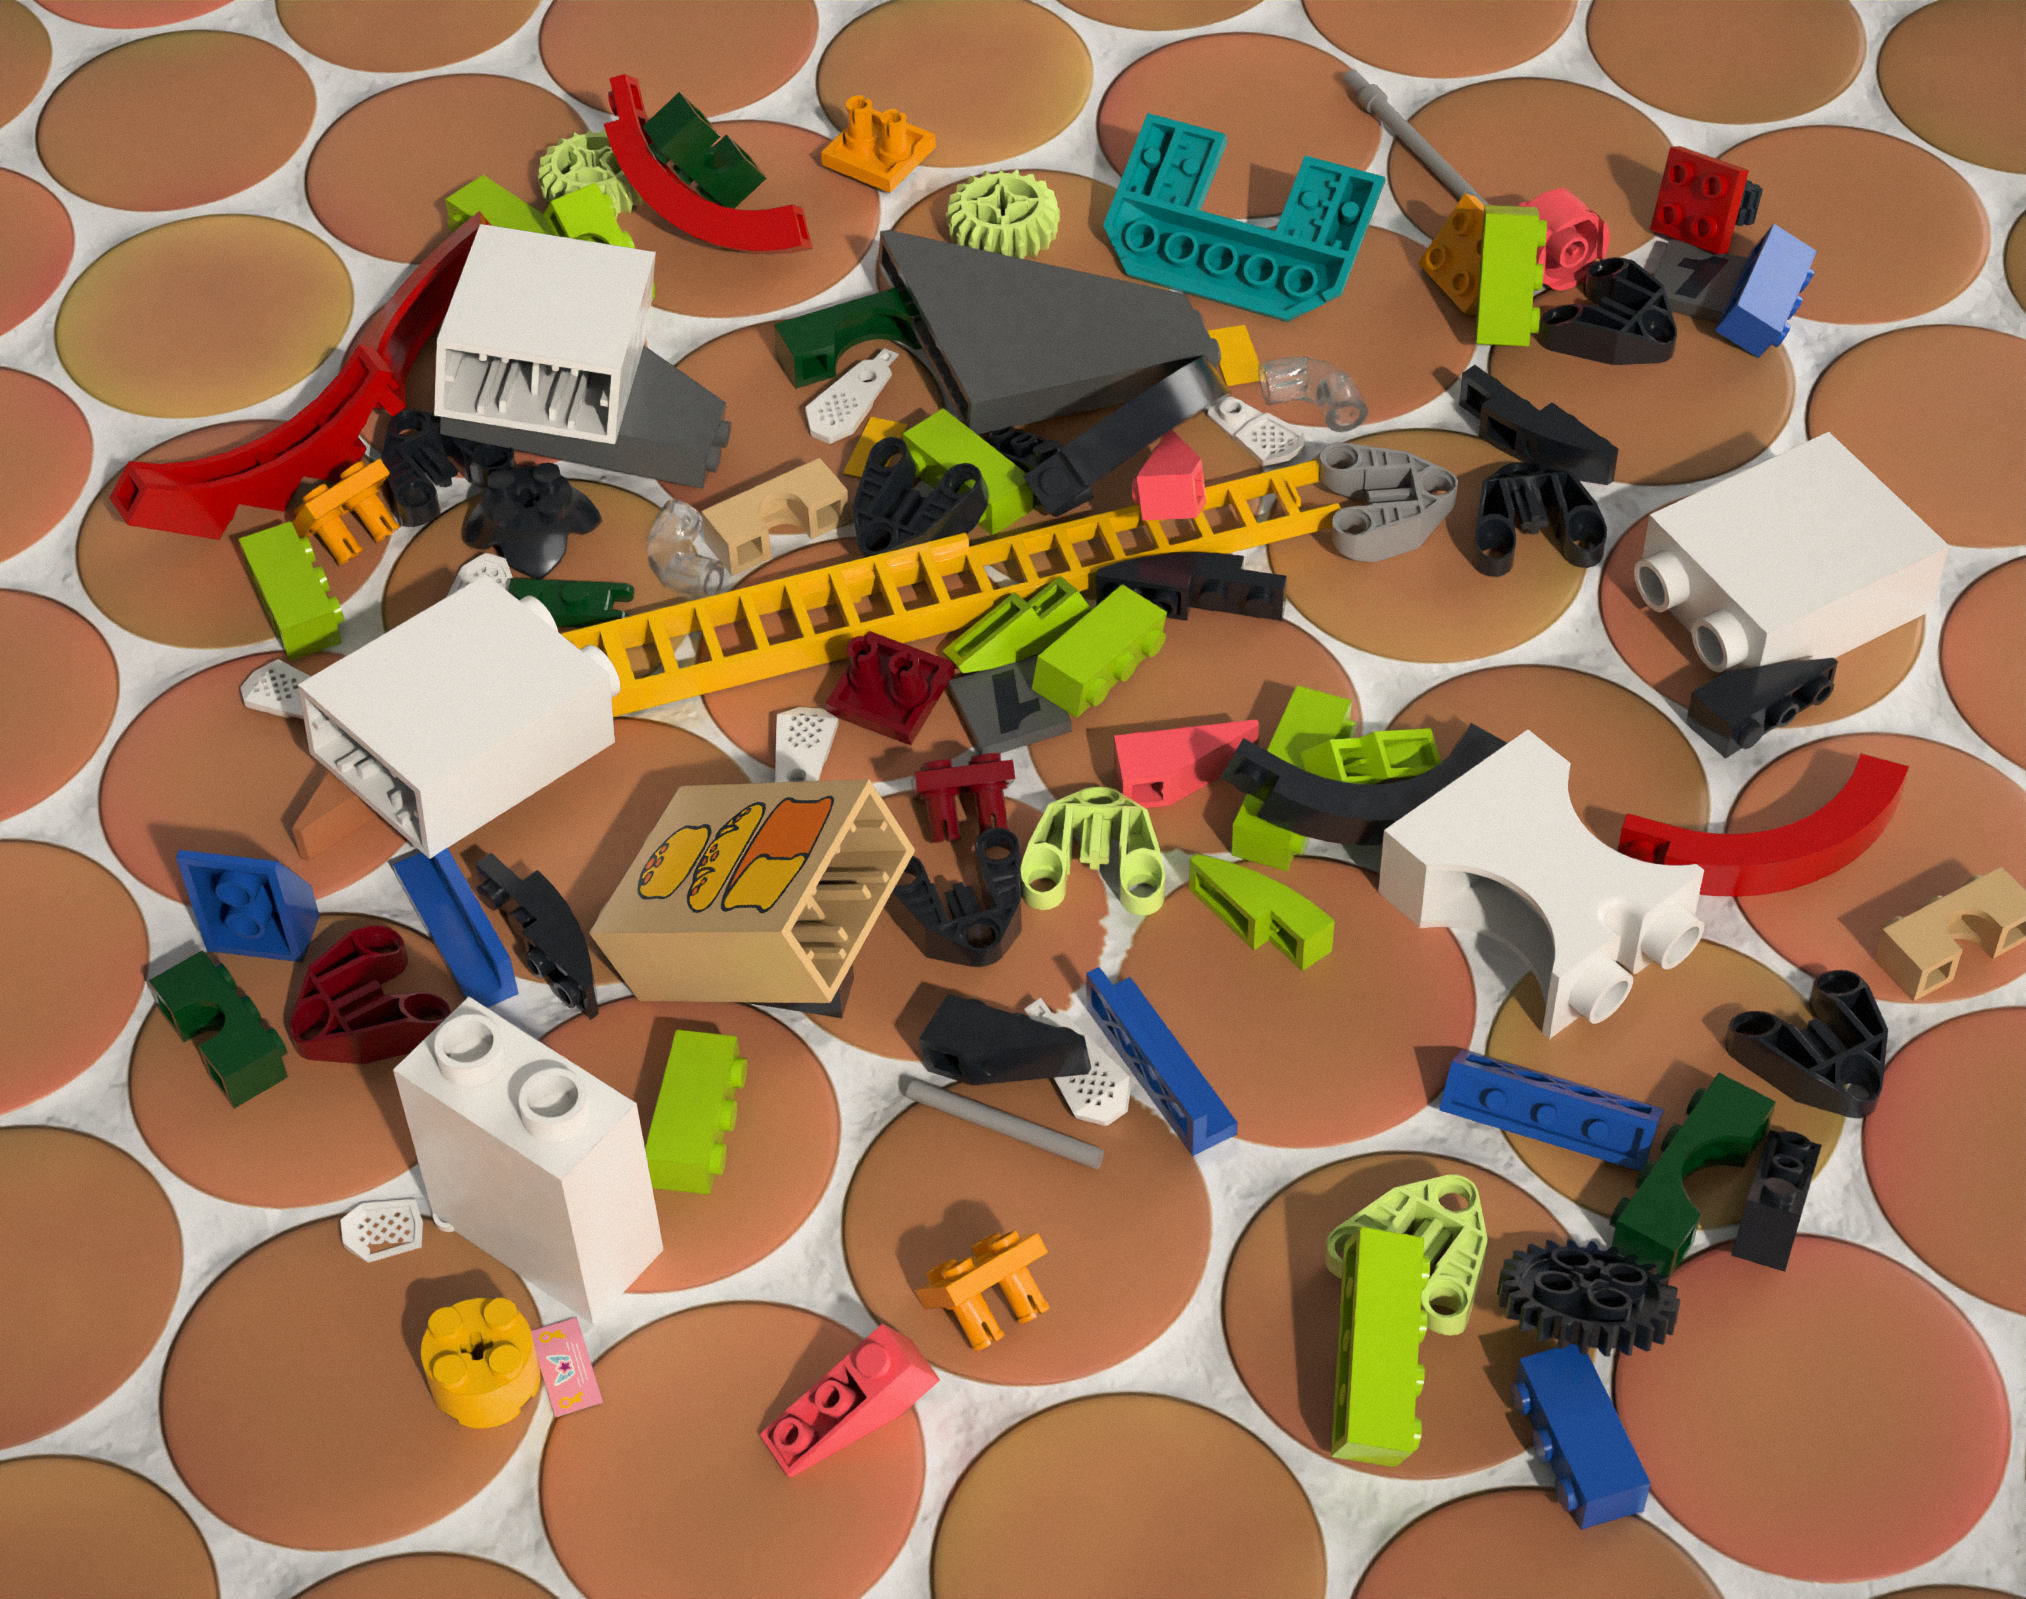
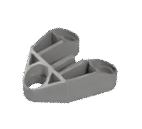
(1397, 496)

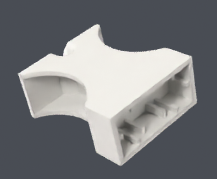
(1520, 867)

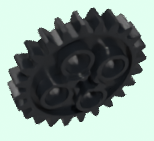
(1588, 1297)

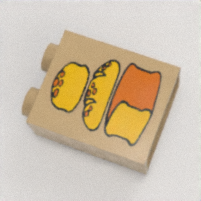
(754, 892)

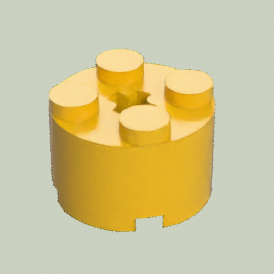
(480, 1361)

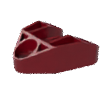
(347, 1000)

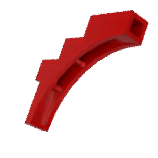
(265, 473)

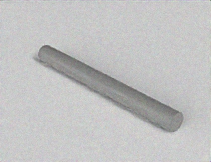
(1005, 1124)

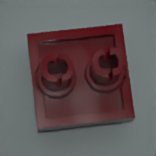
(889, 686)
(983, 777)

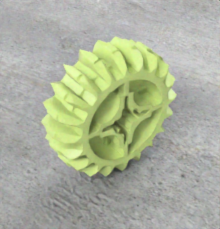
(582, 162)
(1003, 214)

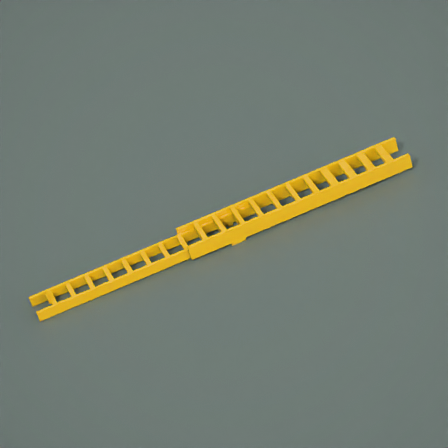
(910, 565)

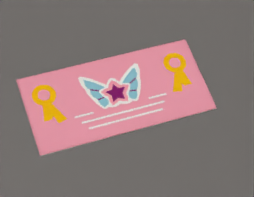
(566, 1367)

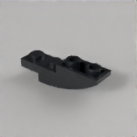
(1535, 435)
(1197, 581)
(548, 929)

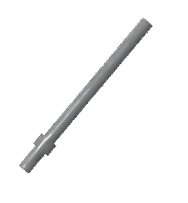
(1375, 101)

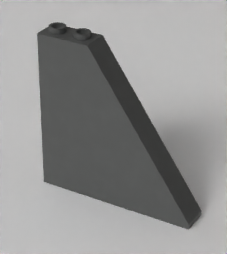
(1035, 337)
(667, 431)

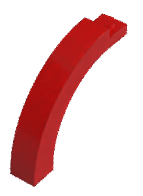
(750, 231)
(418, 309)
(1784, 855)

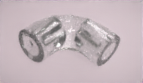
(1315, 383)
(672, 555)

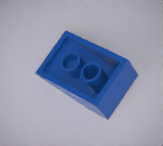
(249, 905)

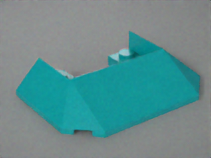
(1268, 272)

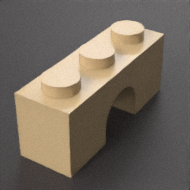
(802, 497)
(1921, 947)

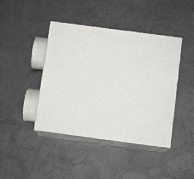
(544, 334)
(1790, 560)
(460, 713)
(531, 1158)

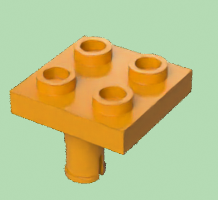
(877, 146)
(1456, 253)
(356, 491)
(994, 1260)

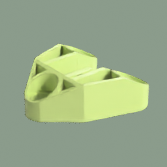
(1096, 817)
(1461, 1232)

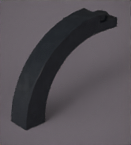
(1126, 433)
(1344, 810)

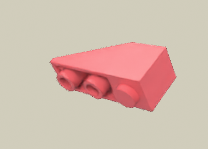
(1170, 482)
(1174, 763)
(851, 1400)

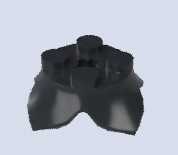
(530, 517)

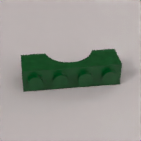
(815, 341)
(1721, 1129)

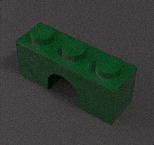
(685, 137)
(202, 999)

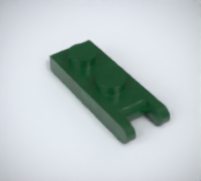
(576, 602)

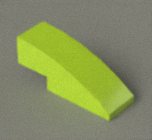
(1018, 628)
(1375, 757)
(1262, 909)

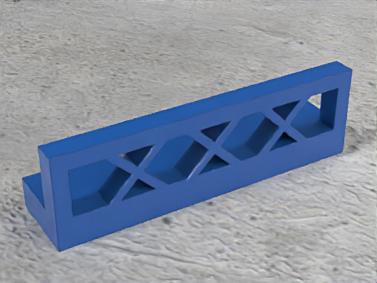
(458, 927)
(1159, 1062)
(1550, 1109)

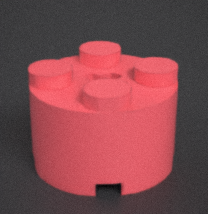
(1573, 238)

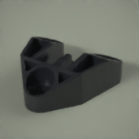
(1622, 327)
(438, 458)
(1528, 490)
(898, 516)
(923, 919)
(1835, 1049)

